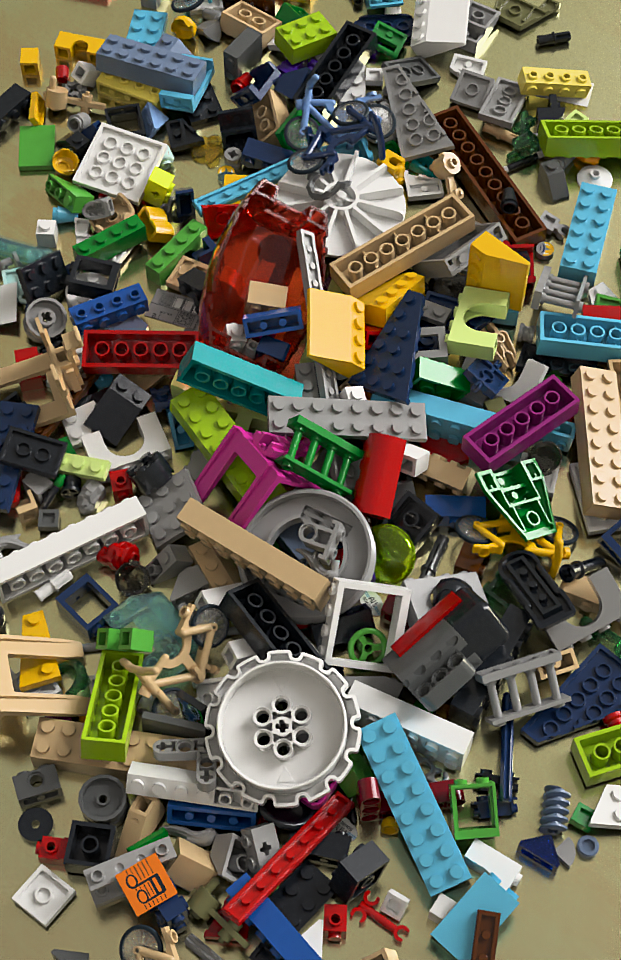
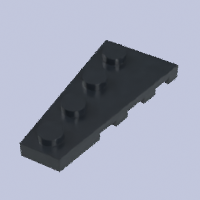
(557, 365)

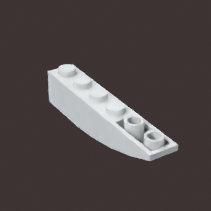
(181, 785)

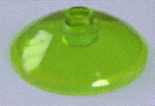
(396, 553)

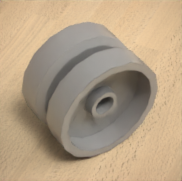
(46, 309)

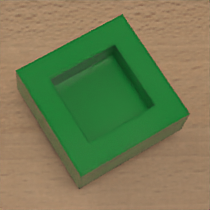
(581, 817)

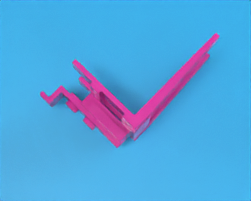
(257, 452)

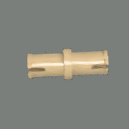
(499, 132)

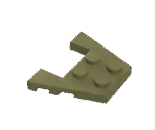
(522, 14)

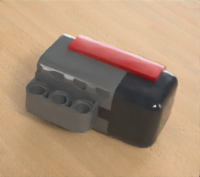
(446, 647)

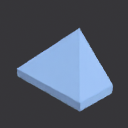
(152, 119)

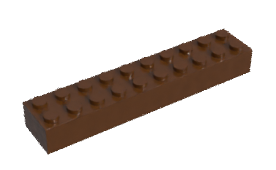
(487, 179)

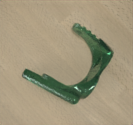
(81, 680)

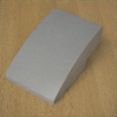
(480, 24)

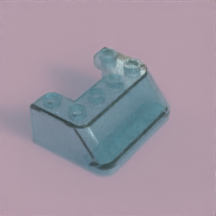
(153, 613)

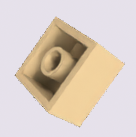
(264, 297)

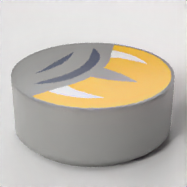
(544, 250)

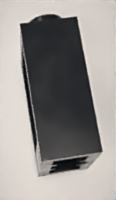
(130, 112)
(94, 265)

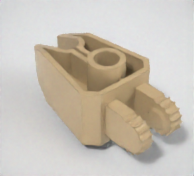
(505, 350)

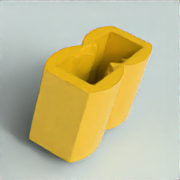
(157, 224)

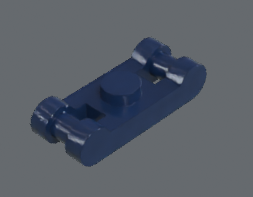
(161, 398)

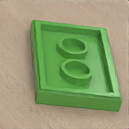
(36, 147)

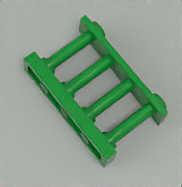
(333, 445)

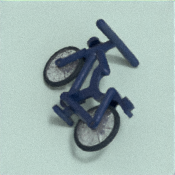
(352, 118)

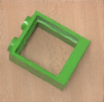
(479, 831)

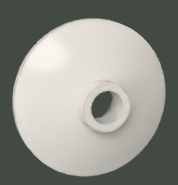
(595, 175)

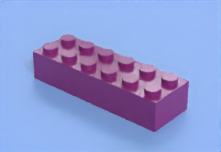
(520, 424)

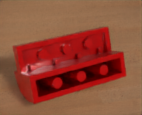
(379, 475)

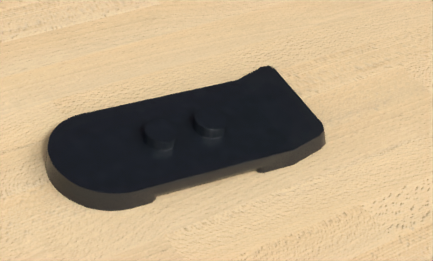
(535, 589)

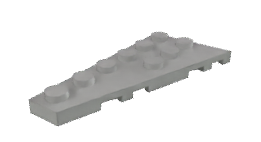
(415, 123)

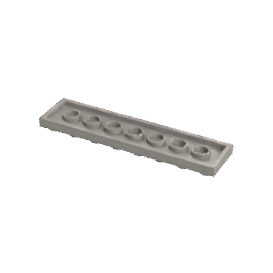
(349, 417)

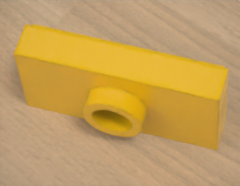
(36, 109)

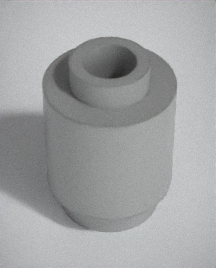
(79, 121)

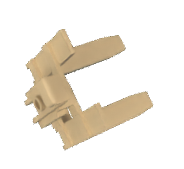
(61, 370)
(38, 704)

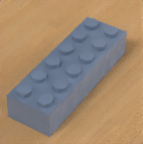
(150, 65)

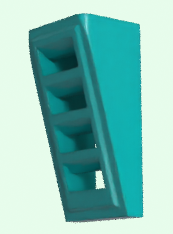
(420, 169)

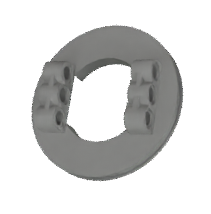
(319, 508)

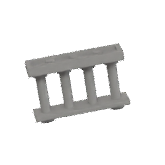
(559, 292)
(508, 671)
(102, 880)

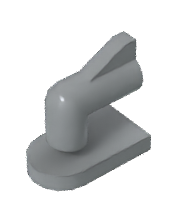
(8, 262)

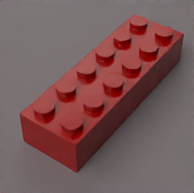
(135, 351)

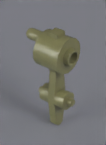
(205, 905)

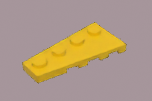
(37, 672)

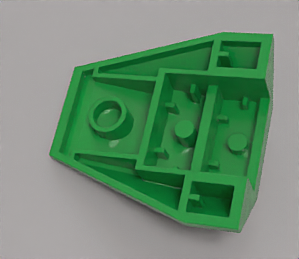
(521, 498)

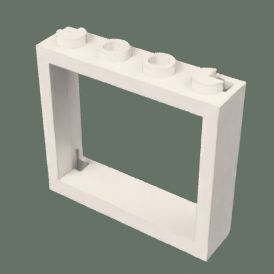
(332, 613)

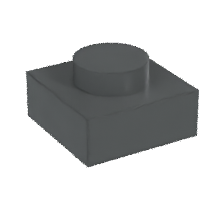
(48, 520)

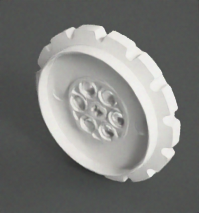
(308, 765)

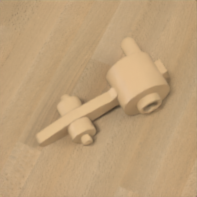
(57, 98)
(444, 169)

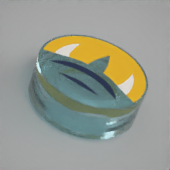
(226, 169)

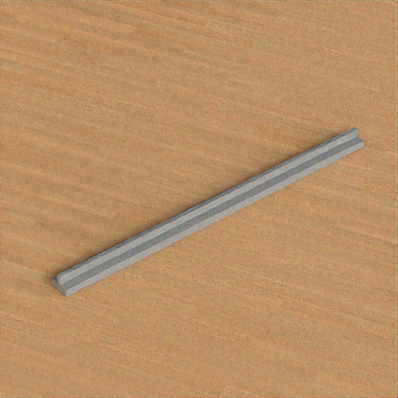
(312, 279)

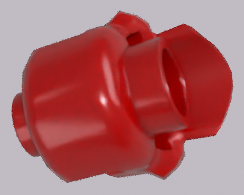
(117, 554)

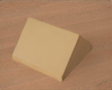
(191, 867)

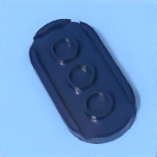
(401, 22)

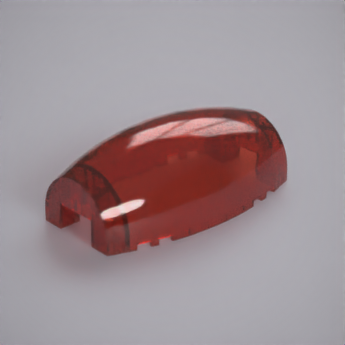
(262, 248)

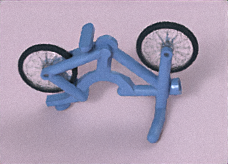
(294, 129)

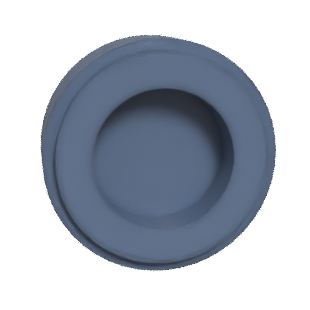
(587, 847)

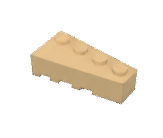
(449, 475)

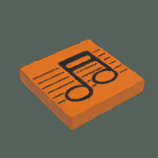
(146, 884)

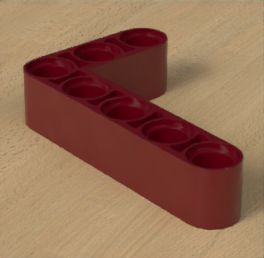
(374, 806)

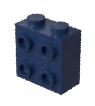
(172, 913)

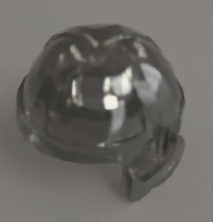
(547, 456)
(132, 578)

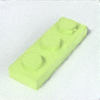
(85, 467)

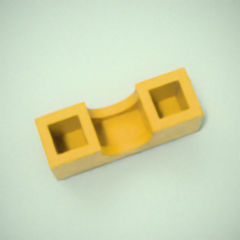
(70, 44)

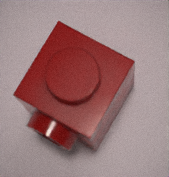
(121, 485)
(335, 921)

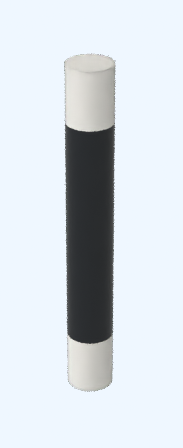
(517, 164)

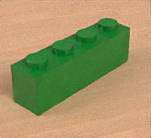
(113, 240)

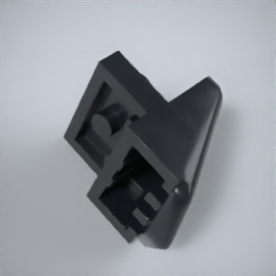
(237, 126)

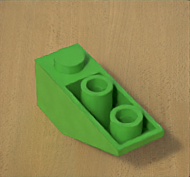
(67, 193)

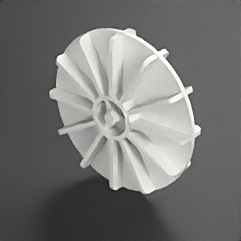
(356, 213)

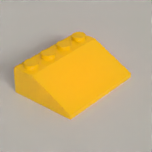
(498, 268)
(384, 299)
(336, 331)

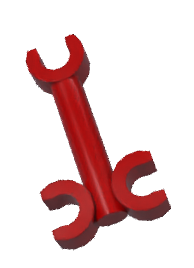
(367, 908)

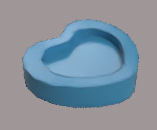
(104, 381)

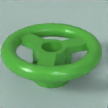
(363, 641)

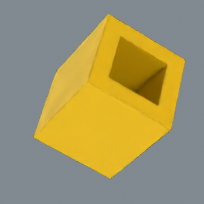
(30, 61)

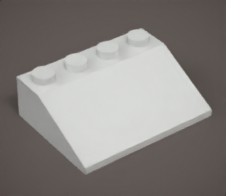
(439, 26)

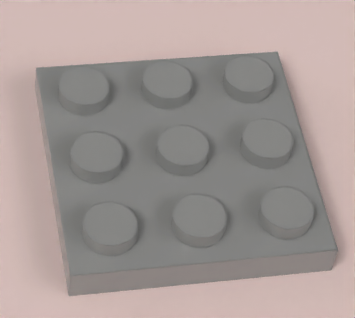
(165, 505)

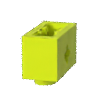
(158, 187)

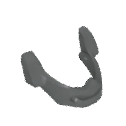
(312, 177)

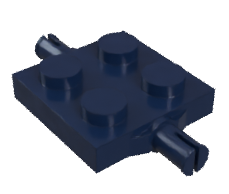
(486, 377)

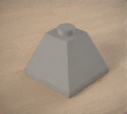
(229, 857)

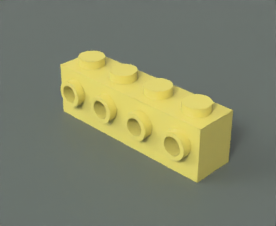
(554, 81)
(127, 90)

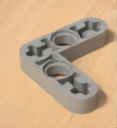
(200, 755)

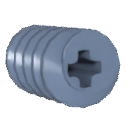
(553, 810)

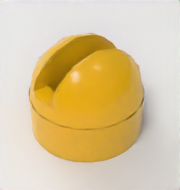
(389, 826)

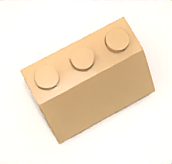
(243, 15)
(269, 116)
(214, 567)

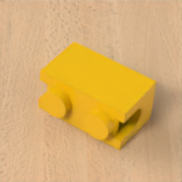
(395, 165)

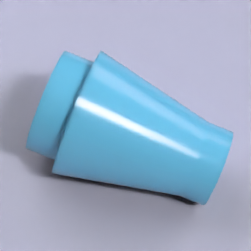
(63, 215)

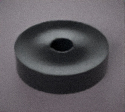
(33, 816)

